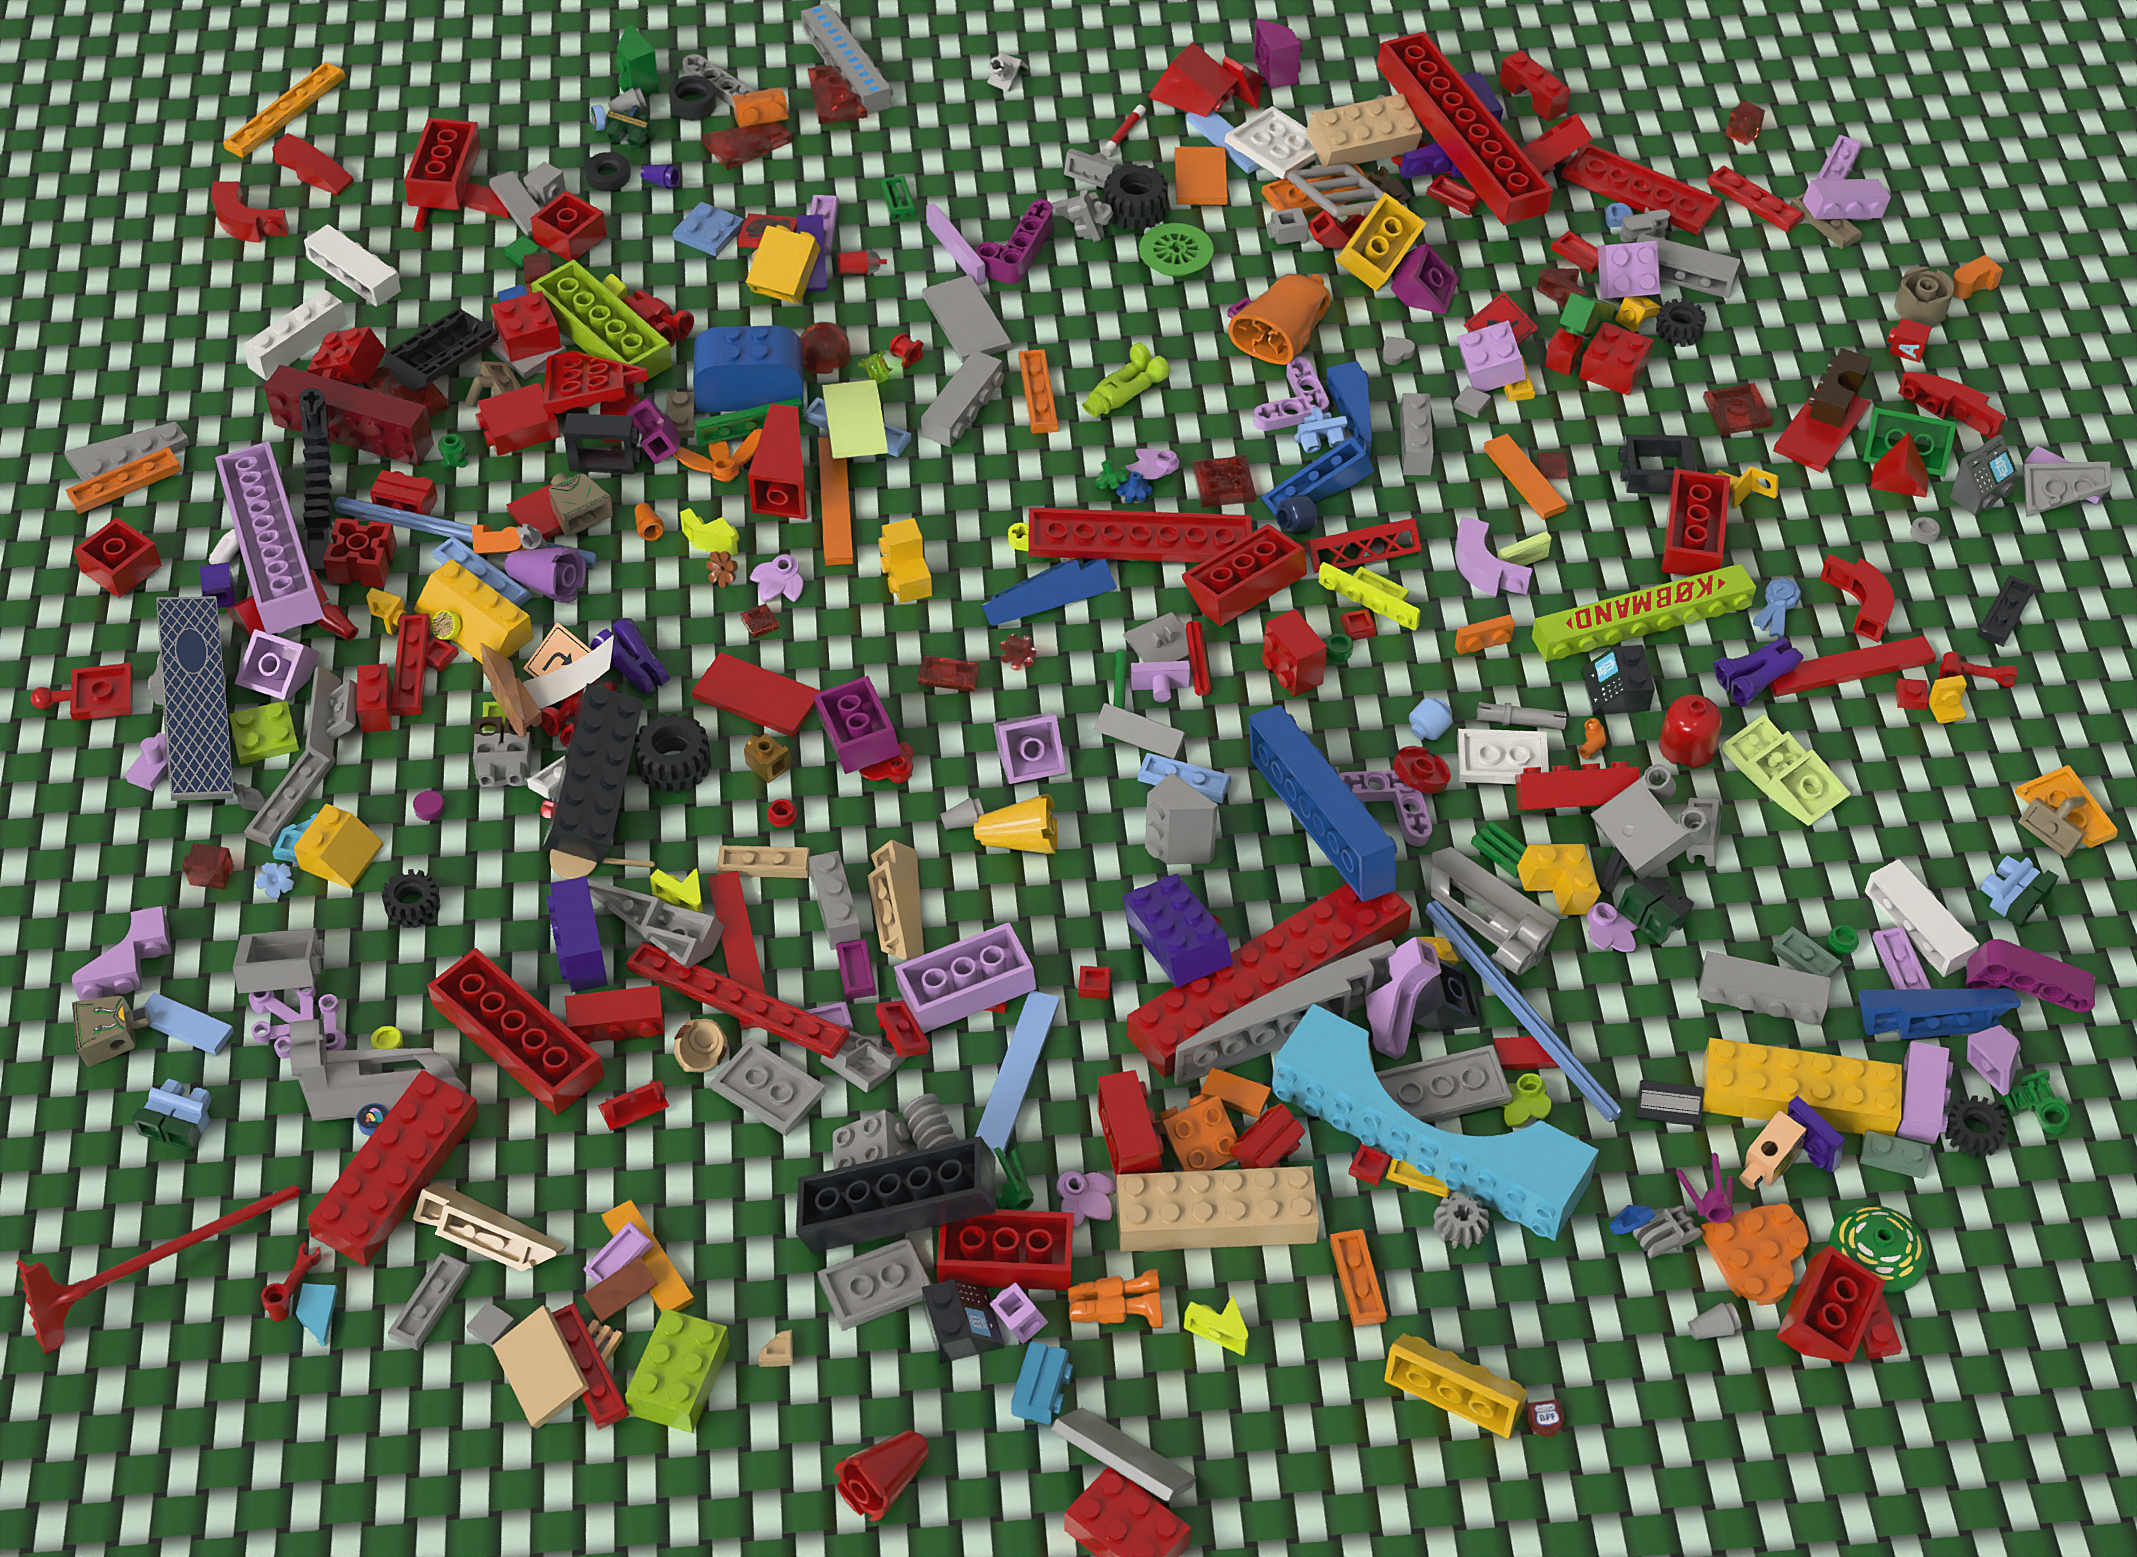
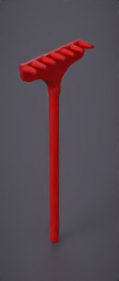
(52, 1300)

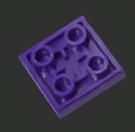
(1821, 1140)

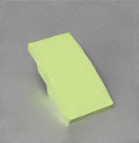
(854, 419)
(1785, 770)

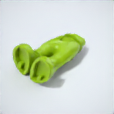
(1127, 382)

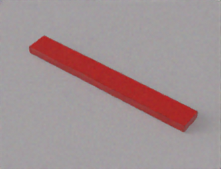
(739, 1001)

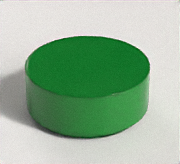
(1339, 647)

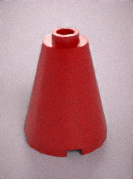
(881, 1473)

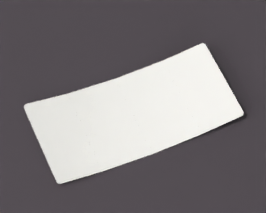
(570, 678)

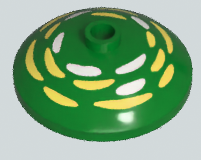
(1896, 1260)

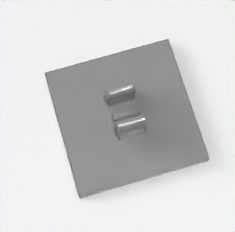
(1159, 640)

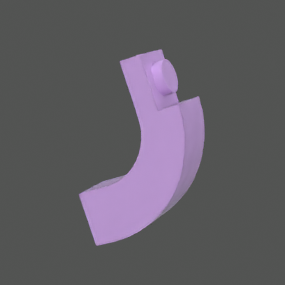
(1481, 567)

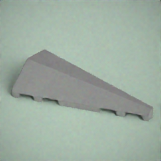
(675, 930)

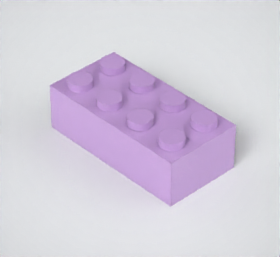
(965, 977)

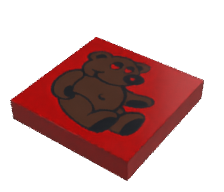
(755, 226)

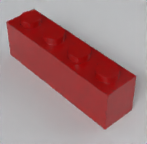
(1572, 788)

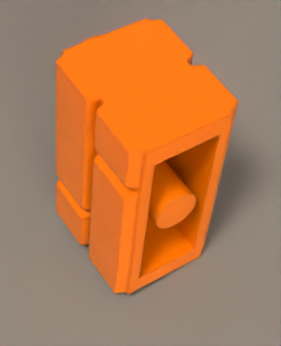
(760, 107)

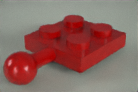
(93, 692)

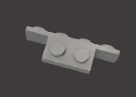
(330, 712)

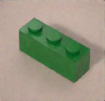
(1586, 314)

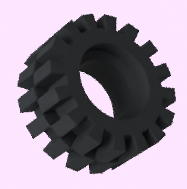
(1678, 332)
(406, 885)
(1980, 1112)

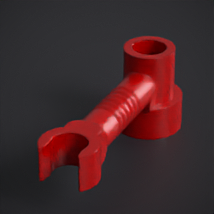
(1954, 667)
(277, 1295)

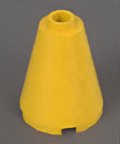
(1021, 826)

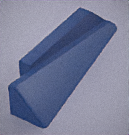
(1050, 589)
(1934, 1011)

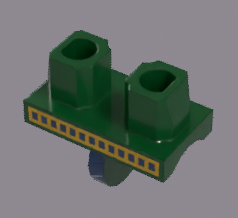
(631, 123)

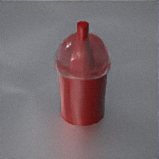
(859, 262)

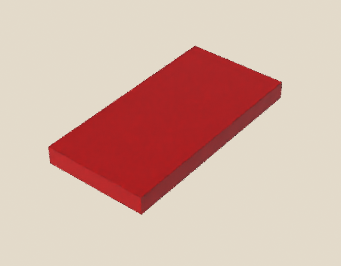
(1817, 442)
(756, 694)

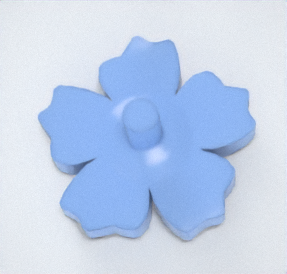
(274, 879)

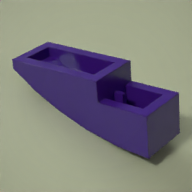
(814, 225)

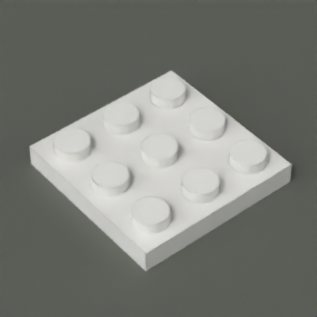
(1273, 142)

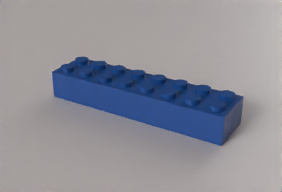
(1323, 803)

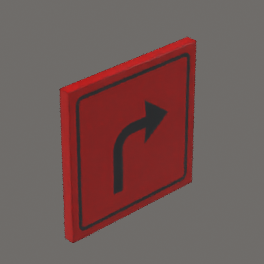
(1502, 310)

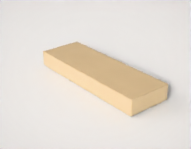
(764, 861)

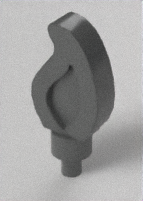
(248, 797)

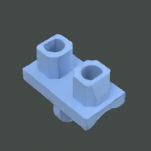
(1318, 427)

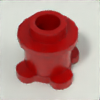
(906, 349)

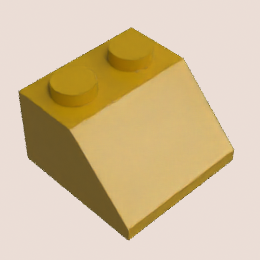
(337, 847)

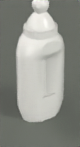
(225, 548)

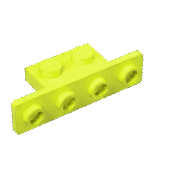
(1372, 592)

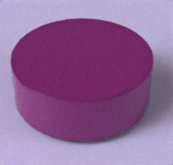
(428, 805)

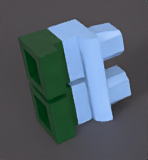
(2021, 891)
(174, 1117)

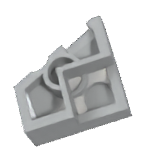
(864, 1061)

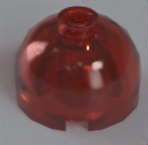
(825, 347)

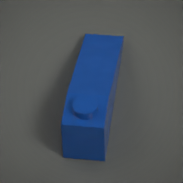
(1350, 393)
(1325, 476)

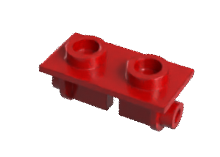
(634, 1105)

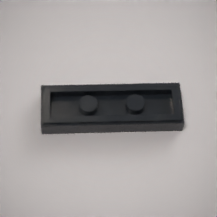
(2006, 610)

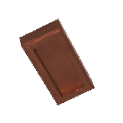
(620, 1289)

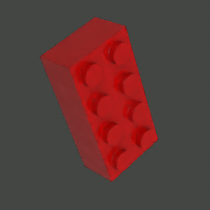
(442, 164)
(1695, 523)
(1008, 1249)

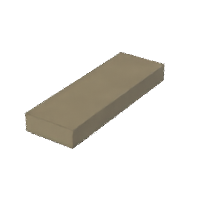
(1837, 230)

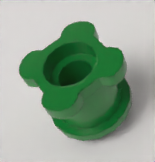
(453, 451)

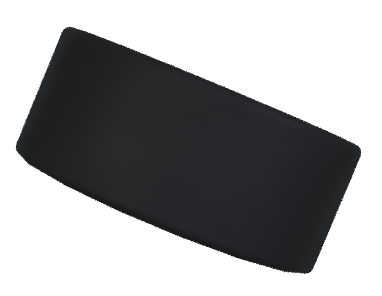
(692, 109)

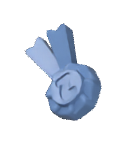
(1781, 596)

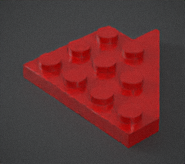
(585, 379)

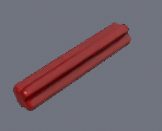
(1198, 658)

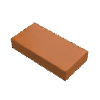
(1236, 1092)

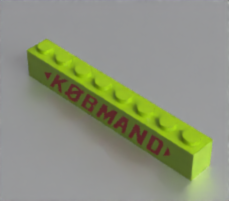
(1643, 612)

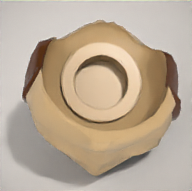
(700, 1045)

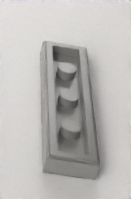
(288, 799)

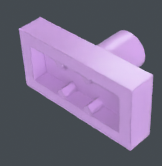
(1160, 677)
(151, 764)

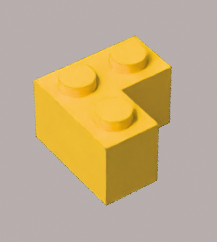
(904, 561)
(1562, 870)

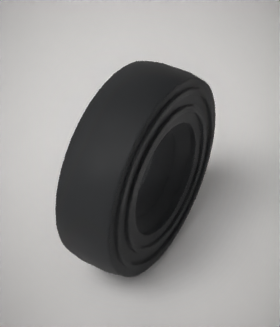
(607, 182)

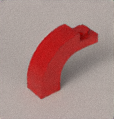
(242, 221)
(1868, 587)

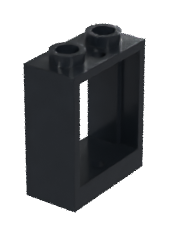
(605, 428)
(1653, 446)

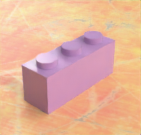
(1846, 199)
(1924, 1092)

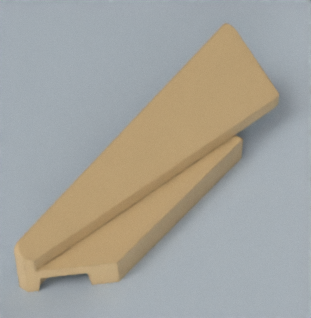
(897, 900)
(483, 1228)

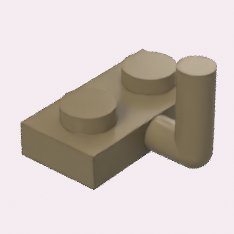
(494, 376)
(2053, 825)

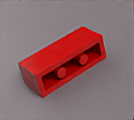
(615, 1014)

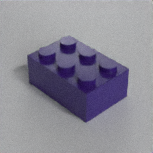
(576, 934)

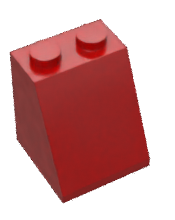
(1194, 83)

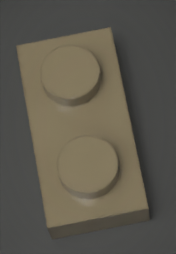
(682, 412)

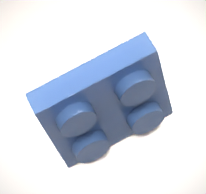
(708, 229)

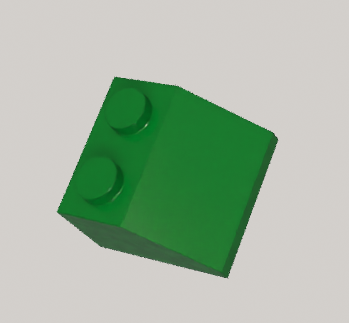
(636, 63)

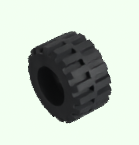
(1136, 196)
(669, 735)

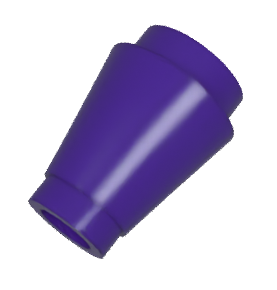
(662, 175)

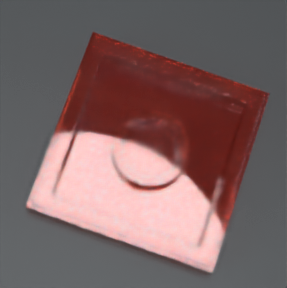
(1738, 409)

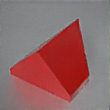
(1248, 84)
(1901, 470)

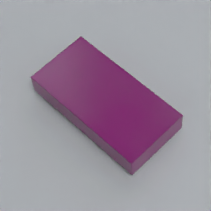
(855, 969)

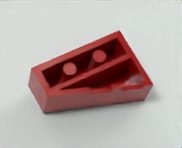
(1557, 144)

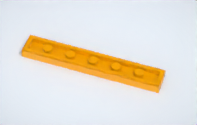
(284, 109)

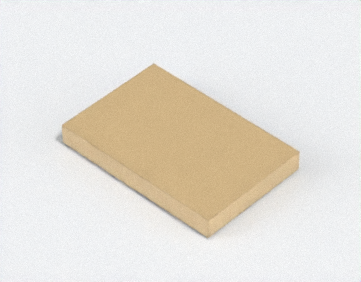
(540, 1367)

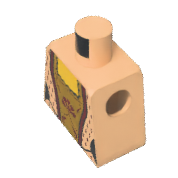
(1773, 1151)

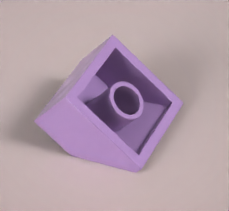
(276, 665)
(1030, 747)

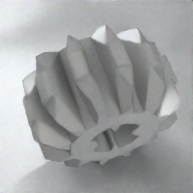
(1461, 1220)

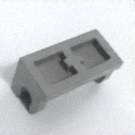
(1709, 847)

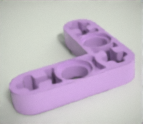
(1301, 403)
(1394, 791)

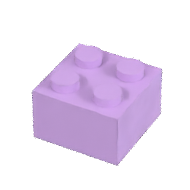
(1628, 269)
(1491, 357)

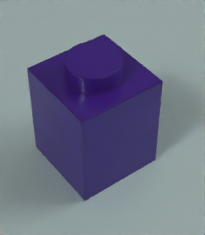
(218, 582)

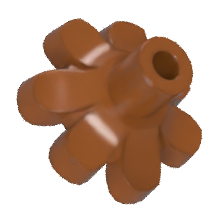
(721, 568)

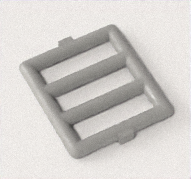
(1327, 201)

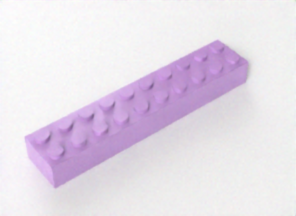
(269, 539)

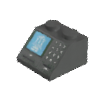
(1984, 476)

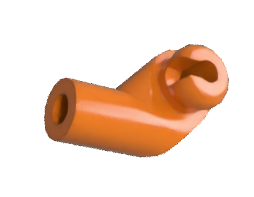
(1595, 738)

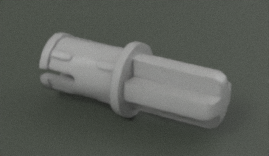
(531, 537)

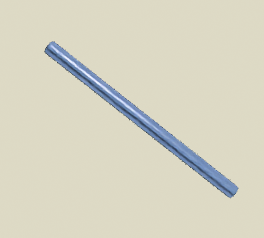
(423, 522)
(1524, 1012)

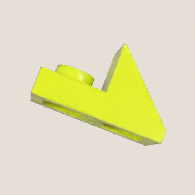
(673, 892)
(1222, 1329)

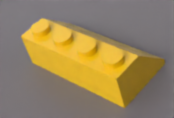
(482, 611)
(1455, 1384)

